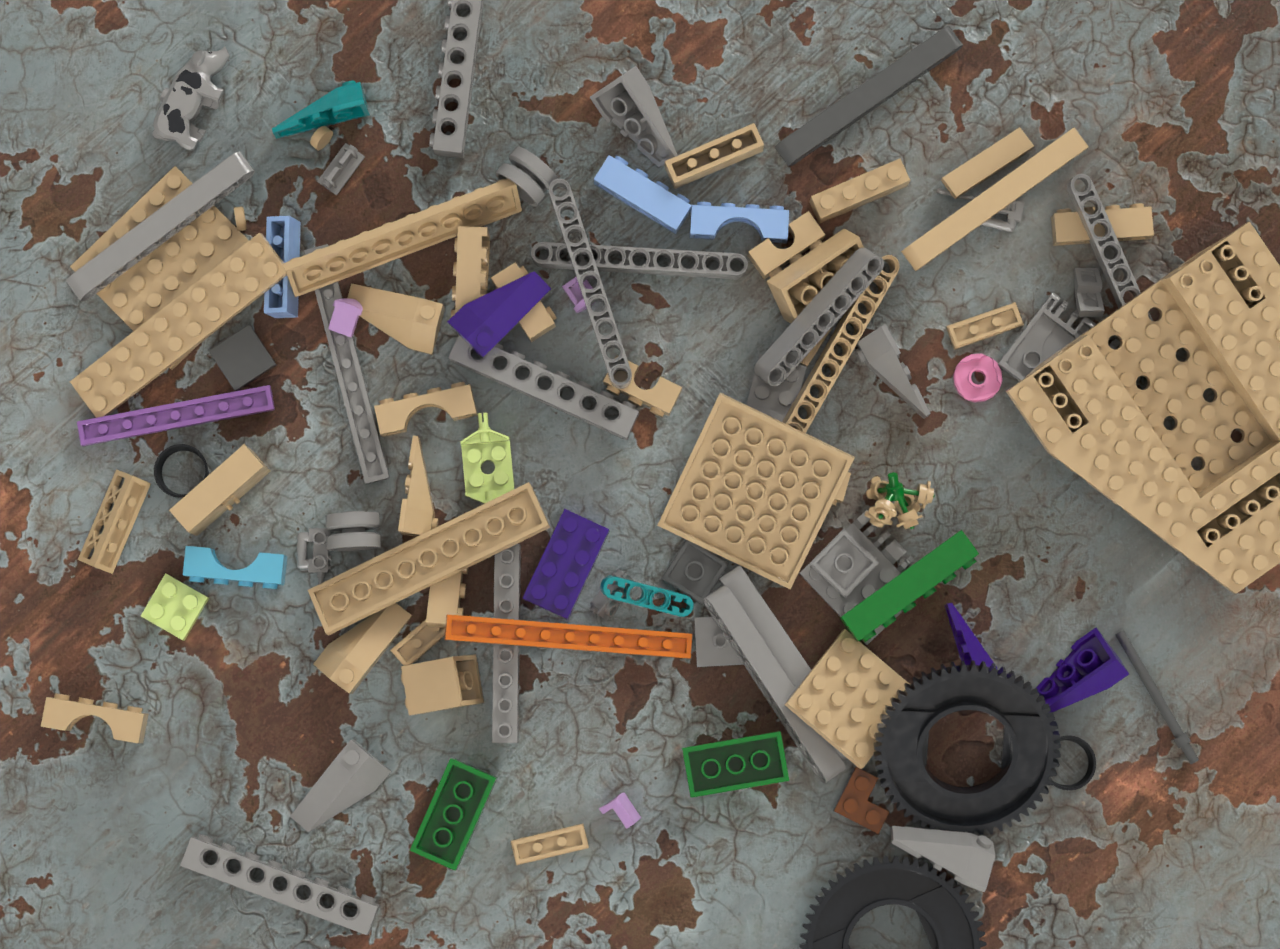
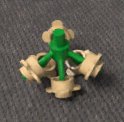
(904, 498)

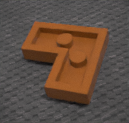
(855, 804)

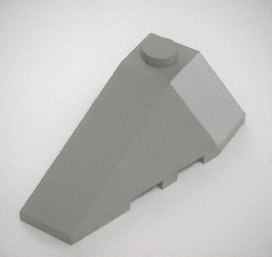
(634, 110)
(882, 358)
(346, 781)
(959, 852)

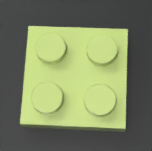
(174, 607)

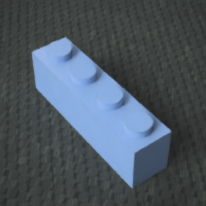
(643, 194)
(284, 237)

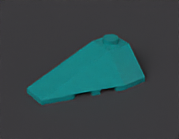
(335, 107)

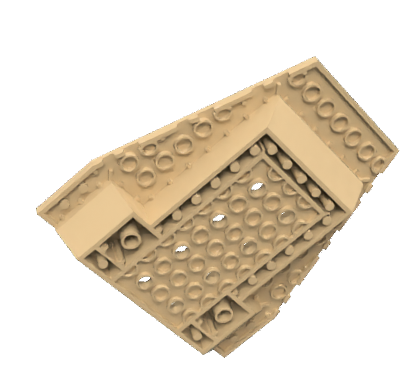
(1114, 434)

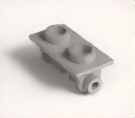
(341, 168)
(605, 606)

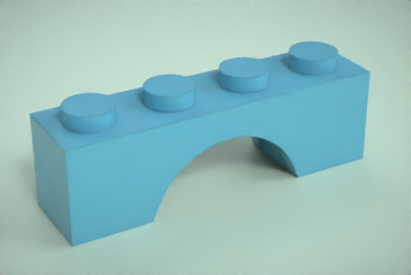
(203, 563)

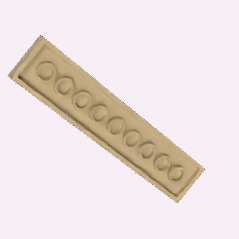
(402, 237)
(180, 326)
(428, 558)

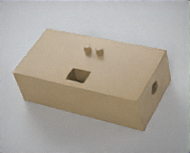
(219, 490)

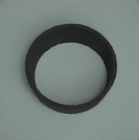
(161, 460)
(1091, 764)

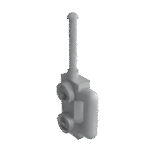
(1012, 211)
(320, 561)

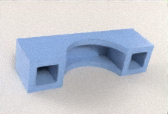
(769, 223)

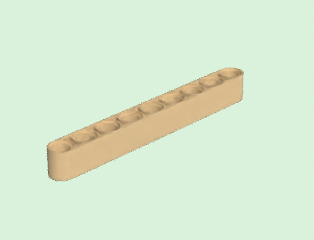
(994, 199)
(847, 343)

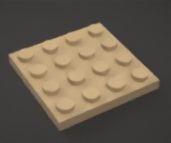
(846, 697)

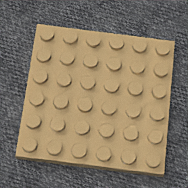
(171, 266)
(755, 491)

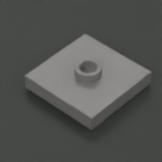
(844, 563)
(712, 645)

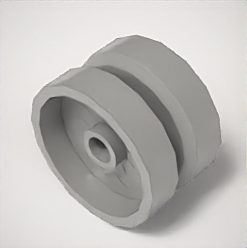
(528, 174)
(353, 531)

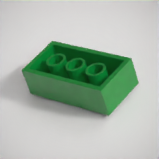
(735, 764)
(453, 814)

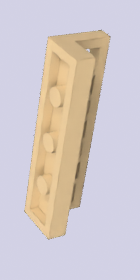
(116, 523)

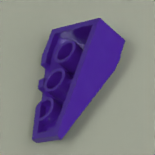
(493, 315)
(966, 642)
(1083, 673)

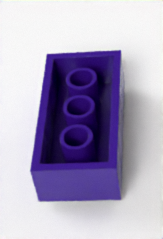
(566, 564)

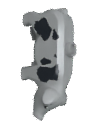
(187, 95)

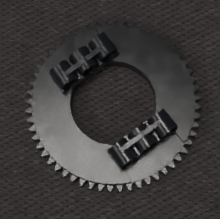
(1026, 755)
(937, 904)

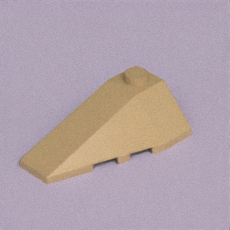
(403, 317)
(417, 510)
(358, 650)

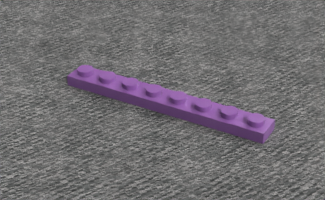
(175, 415)

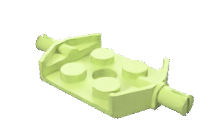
(482, 447)

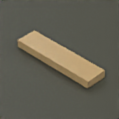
(987, 163)

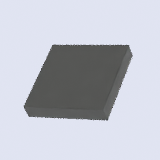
(242, 357)
(694, 571)

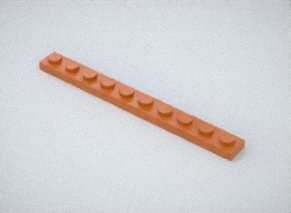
(568, 636)

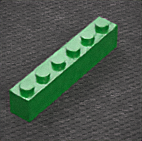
(910, 585)

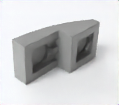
(1088, 292)

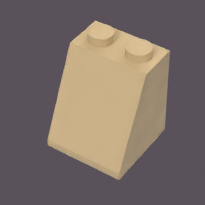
(442, 684)

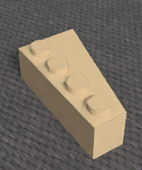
(471, 266)
(806, 277)

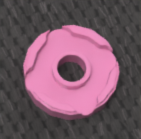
(970, 390)

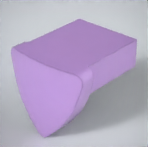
(574, 293)
(345, 316)
(623, 809)

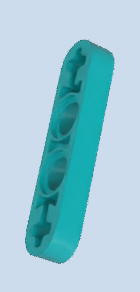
(646, 598)

